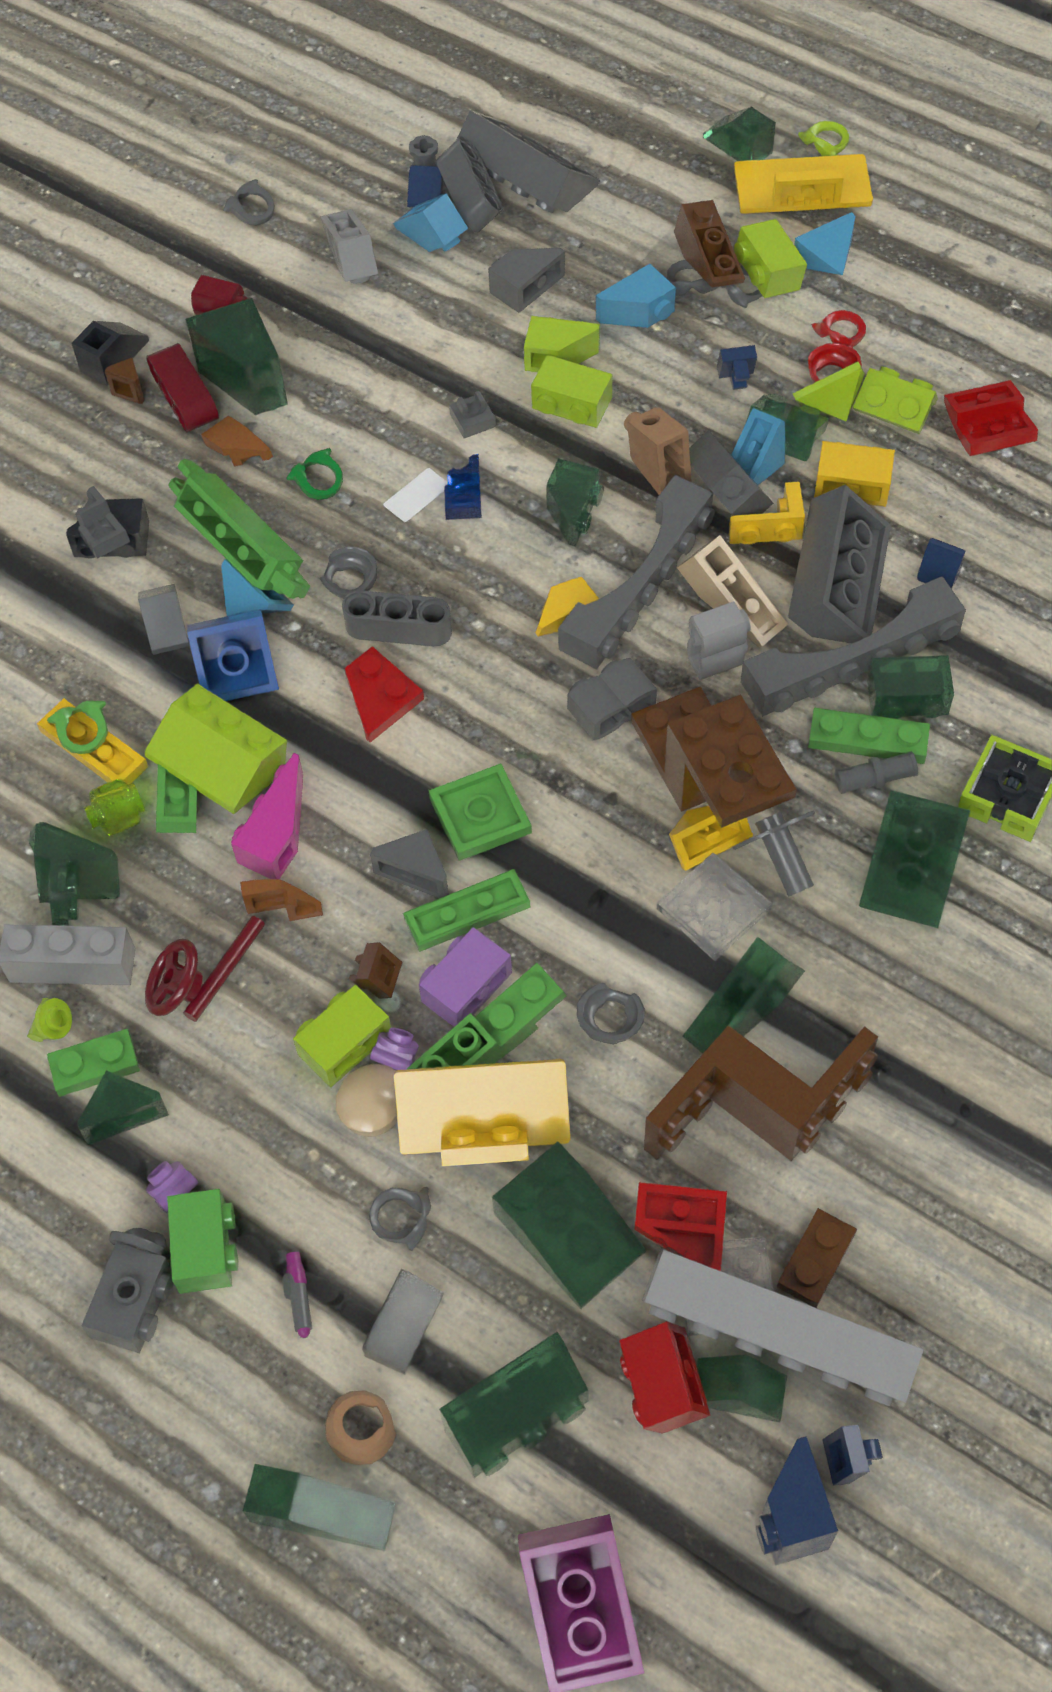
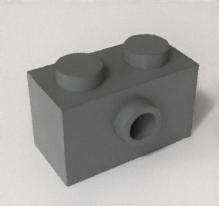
(128, 1298)

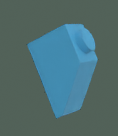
(433, 224)
(637, 300)

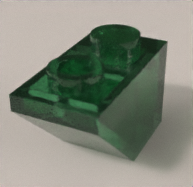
(571, 496)

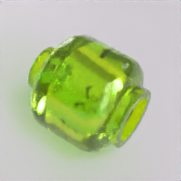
(114, 807)

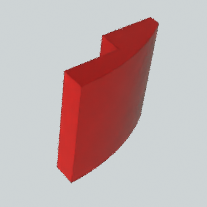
(990, 418)

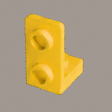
(767, 527)

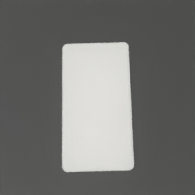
(416, 495)

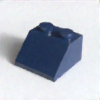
(797, 1511)

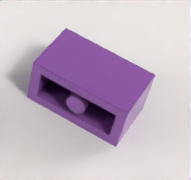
(465, 977)

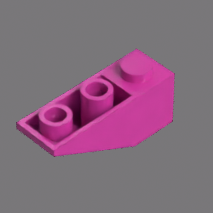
(272, 831)

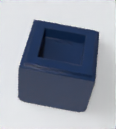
(423, 184)
(941, 561)

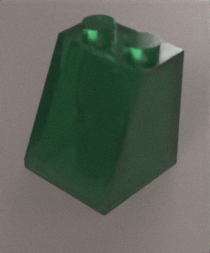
(238, 355)

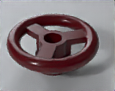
(178, 980)

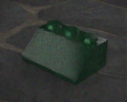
(515, 1406)

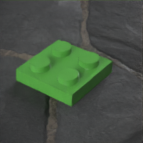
(480, 812)

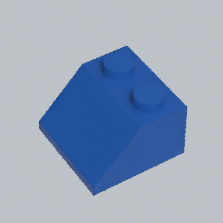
(233, 655)

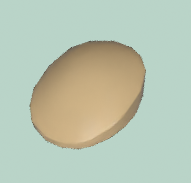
(368, 1100)

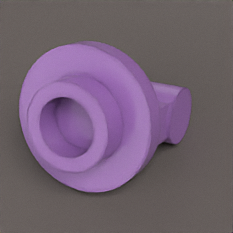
(395, 1049)
(169, 1180)

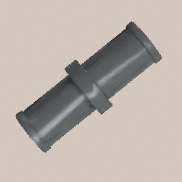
(876, 772)

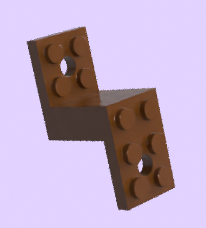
(713, 755)
(759, 1094)

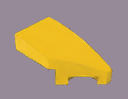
(560, 603)

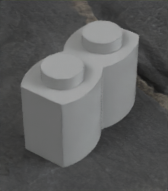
(718, 640)

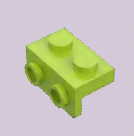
(895, 399)

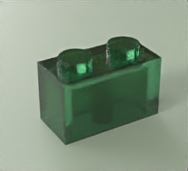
(910, 686)

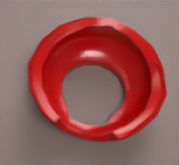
(831, 354)

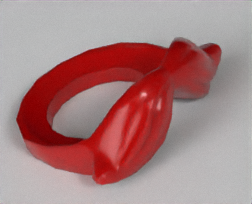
(823, 327)

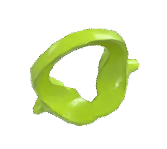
(822, 146)

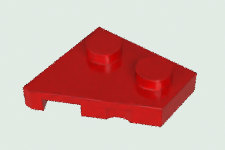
(683, 1220)

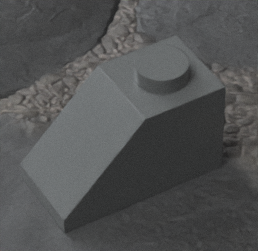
(525, 275)

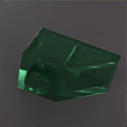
(743, 135)

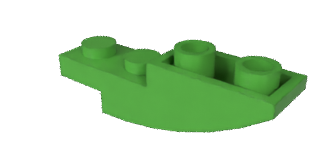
(498, 1026)

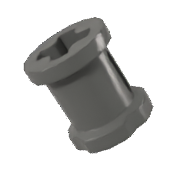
(423, 150)

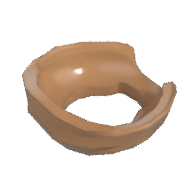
(353, 1450)

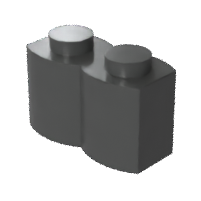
(609, 699)

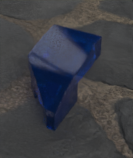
(463, 491)

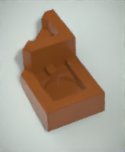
(235, 440)
(277, 894)

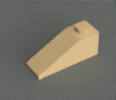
(722, 578)

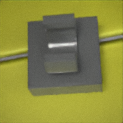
(472, 415)

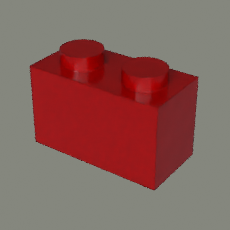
(663, 1378)

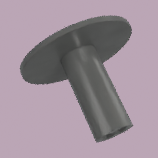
(783, 851)

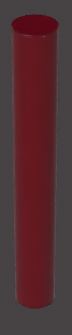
(224, 968)

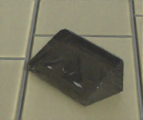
(402, 1322)

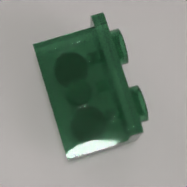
(802, 424)

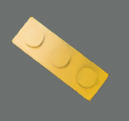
(110, 761)

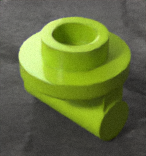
(51, 1020)

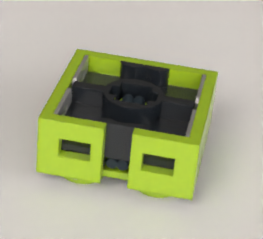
(1009, 787)

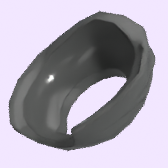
(350, 558)
(595, 998)

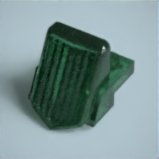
(71, 870)

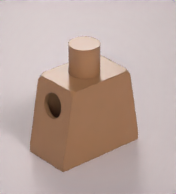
(658, 447)

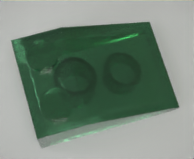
(915, 858)
(567, 1224)

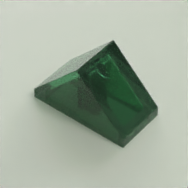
(119, 1107)
(742, 1386)

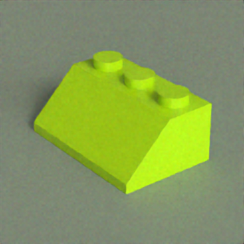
(217, 748)

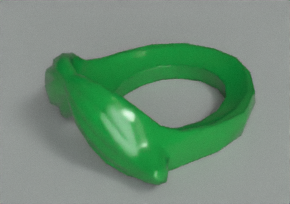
(299, 476)

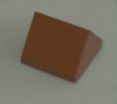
(124, 381)

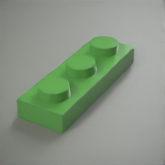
(867, 735)

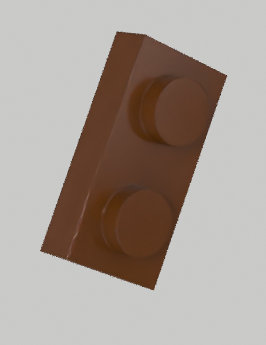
(816, 1258)

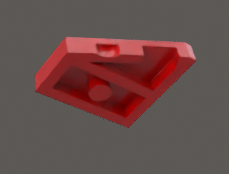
(380, 692)

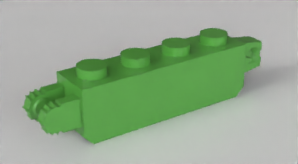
(237, 532)

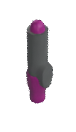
(295, 1290)

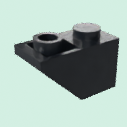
(105, 345)
(132, 517)

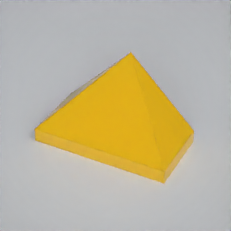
(700, 835)

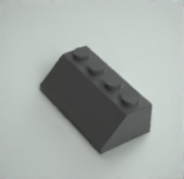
(527, 164)
(839, 568)

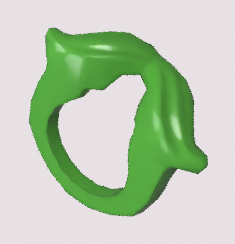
(93, 710)

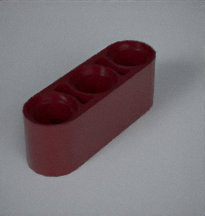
(182, 387)

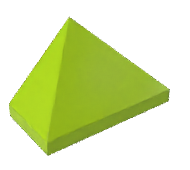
(834, 393)

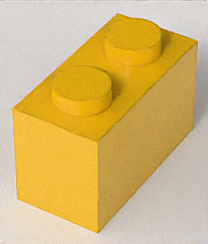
(859, 467)

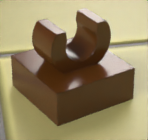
(377, 970)

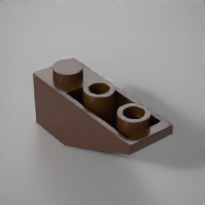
(707, 244)

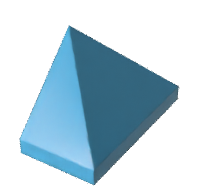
(828, 245)
(761, 445)
(244, 597)

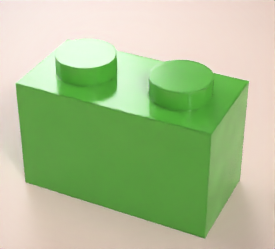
(201, 1241)

